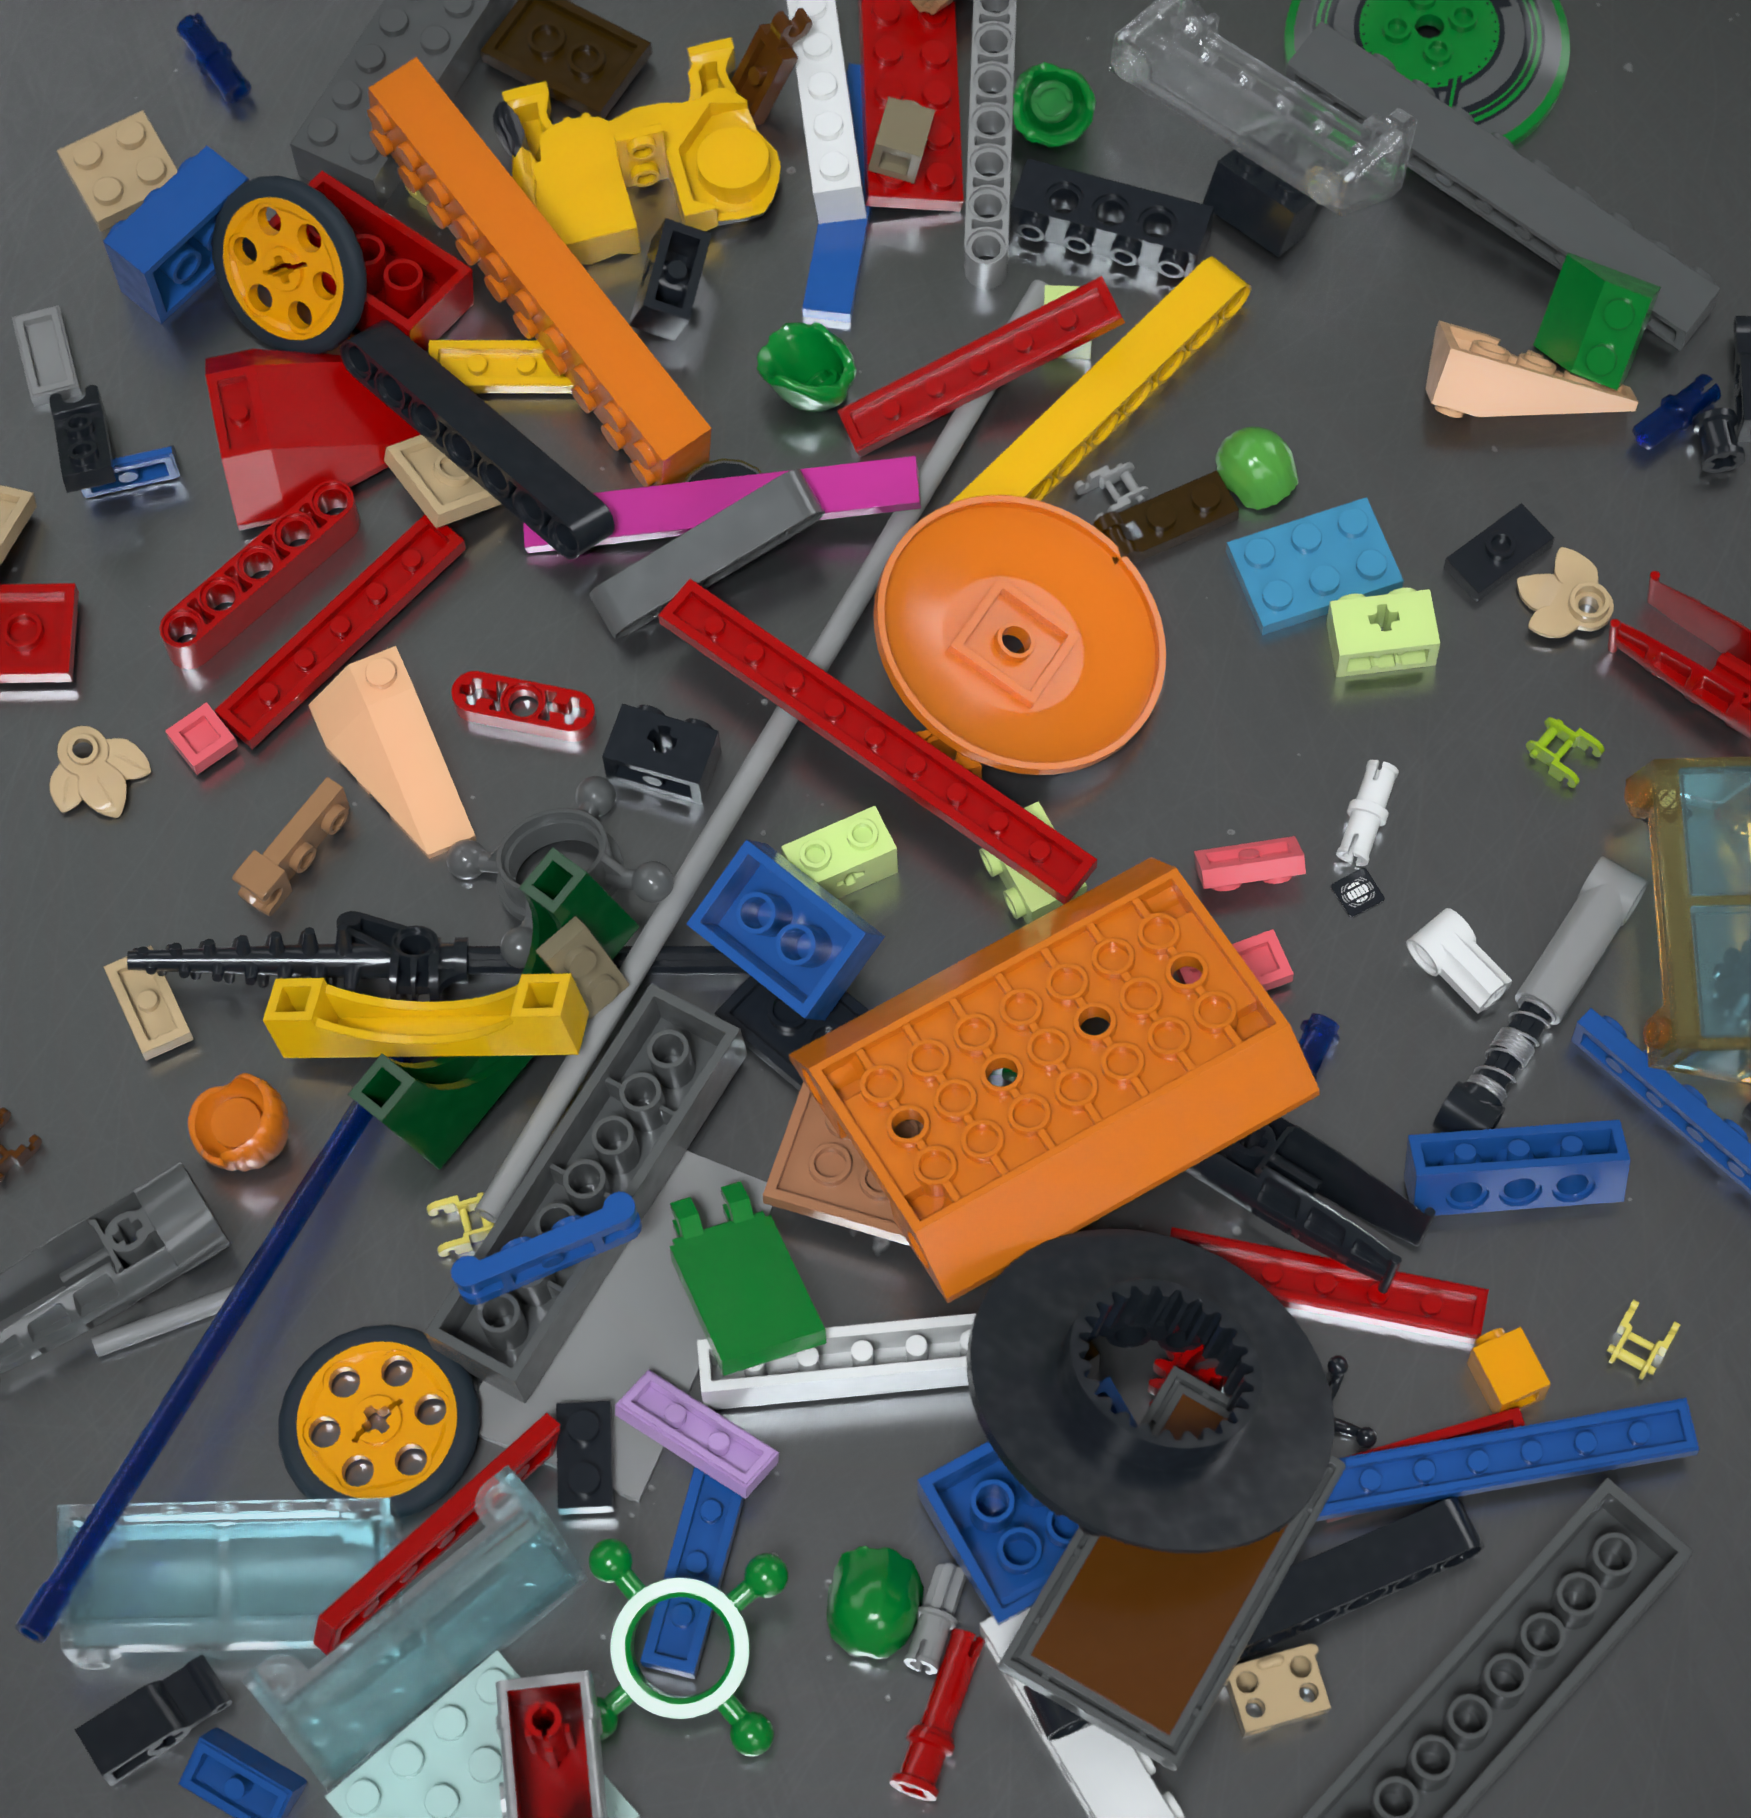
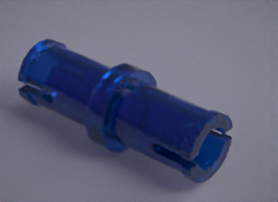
(213, 58)

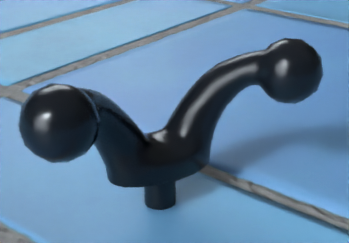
(1365, 1436)

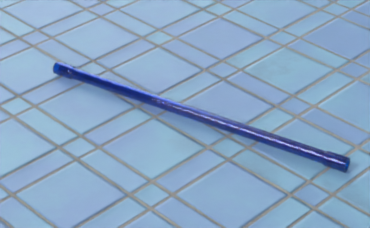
(55, 1593)

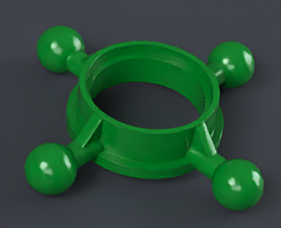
(763, 1577)

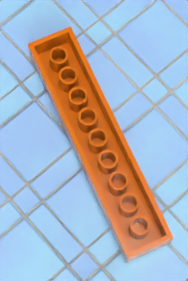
(537, 277)

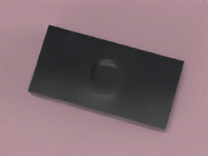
(1499, 552)

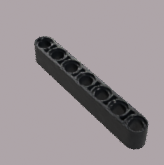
(477, 439)

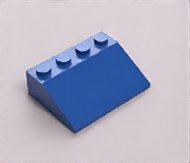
(996, 1527)

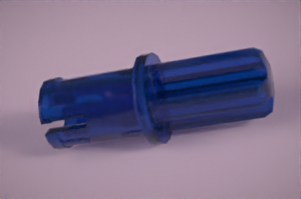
(1676, 412)

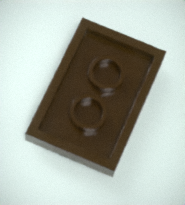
(570, 48)

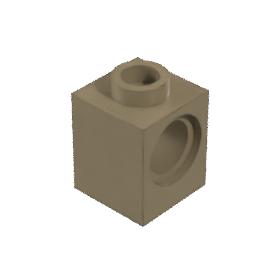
(901, 139)

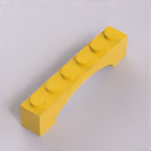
(324, 1021)

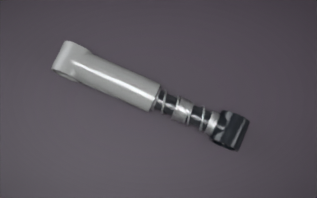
(1546, 994)

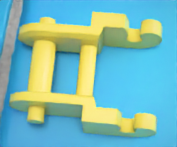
(470, 1236)
(1625, 1330)

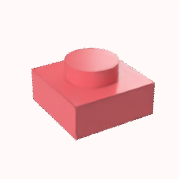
(201, 738)

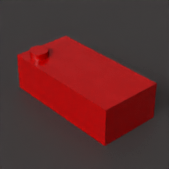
(407, 275)

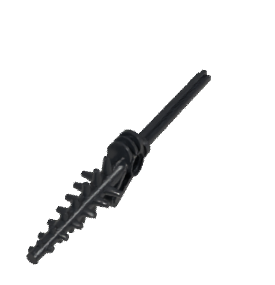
(379, 949)

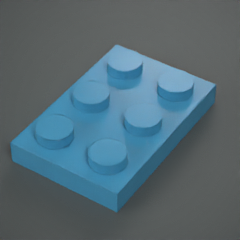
(1308, 562)

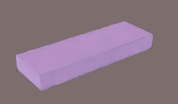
(697, 1434)

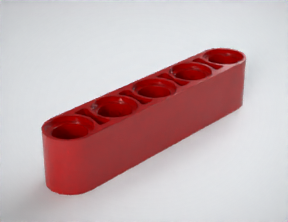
(255, 596)

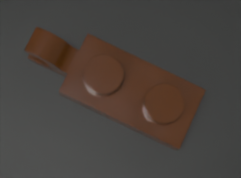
(769, 62)

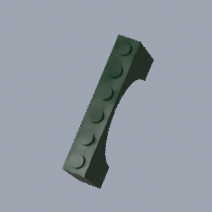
(443, 1099)

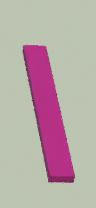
(678, 507)

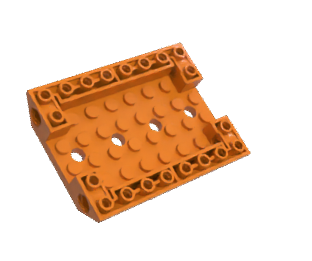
(1087, 1113)

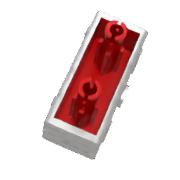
(551, 1747)

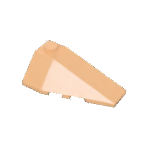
(1485, 380)
(385, 741)

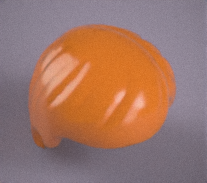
(239, 1124)

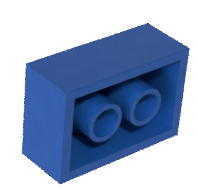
(166, 244)
(785, 930)

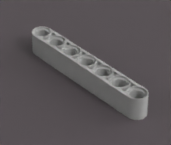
(990, 152)

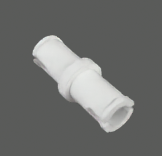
(1367, 812)

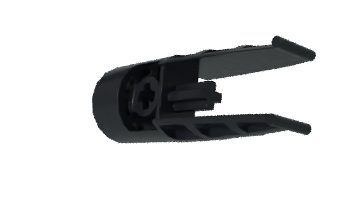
(1277, 1180)

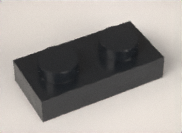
(585, 1458)

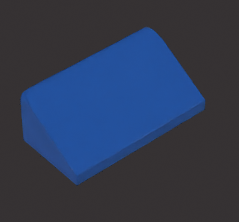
(140, 470)
(240, 1778)

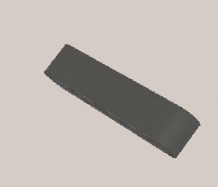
(707, 552)

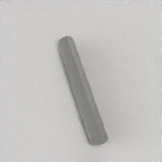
(160, 1322)

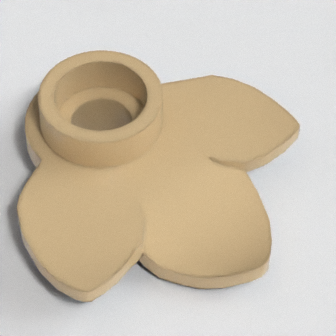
(1560, 595)
(98, 778)

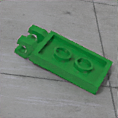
(743, 1284)

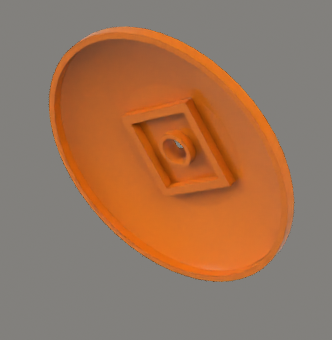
(1052, 583)

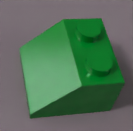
(1596, 320)

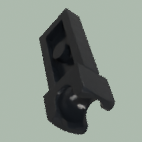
(83, 441)

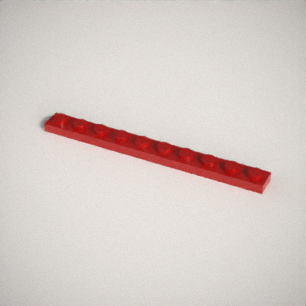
(878, 742)

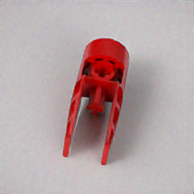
(1722, 690)

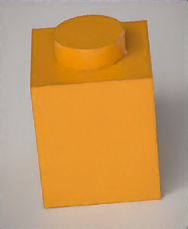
(1507, 1370)

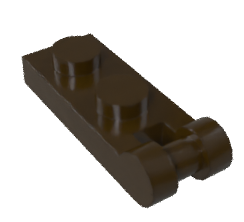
(1170, 518)

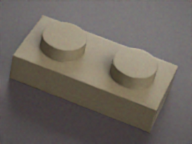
(579, 953)

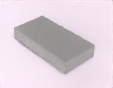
(46, 355)

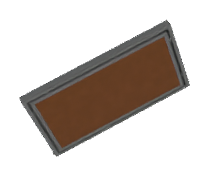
(1148, 1633)

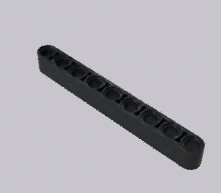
(1336, 1585)

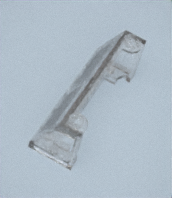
(1260, 113)

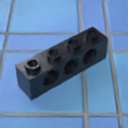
(1097, 200)

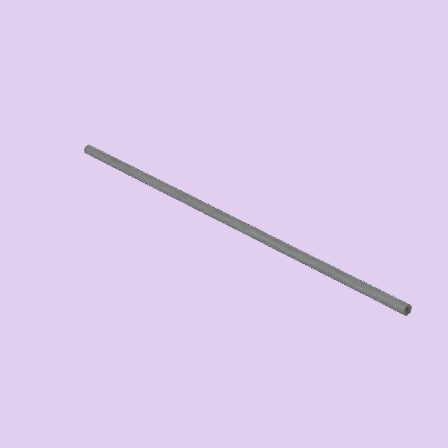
(730, 808)

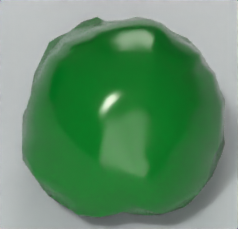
(1052, 105)
(807, 366)
(873, 1601)

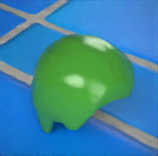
(1257, 467)

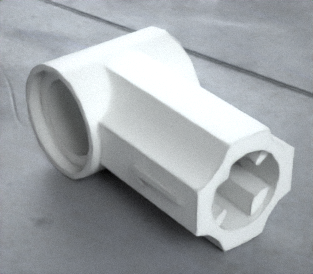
(1450, 950)

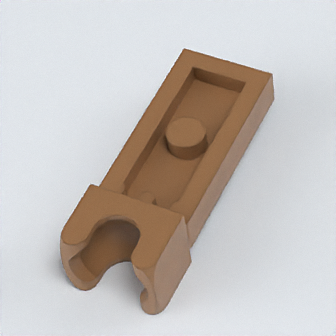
(268, 874)

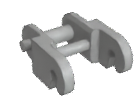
(1106, 478)

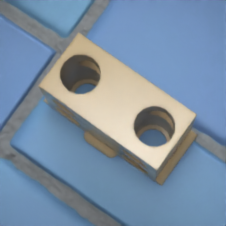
(1274, 1687)

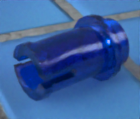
(1316, 1039)

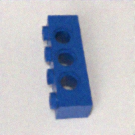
(1517, 1167)

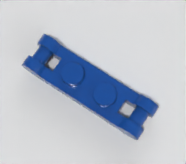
(534, 1258)

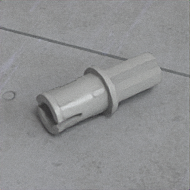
(936, 1618)

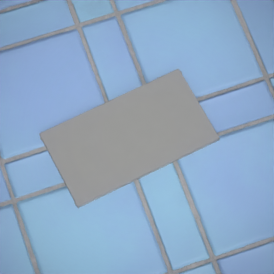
(630, 1326)

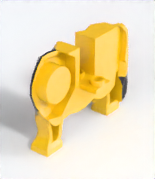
(584, 164)

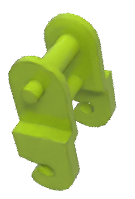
(1571, 739)

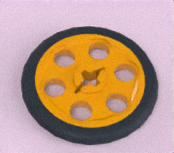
(338, 255)
(368, 1352)

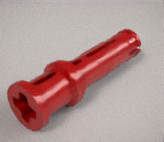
(932, 1739)

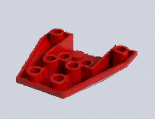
(292, 425)

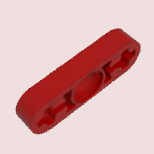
(485, 712)

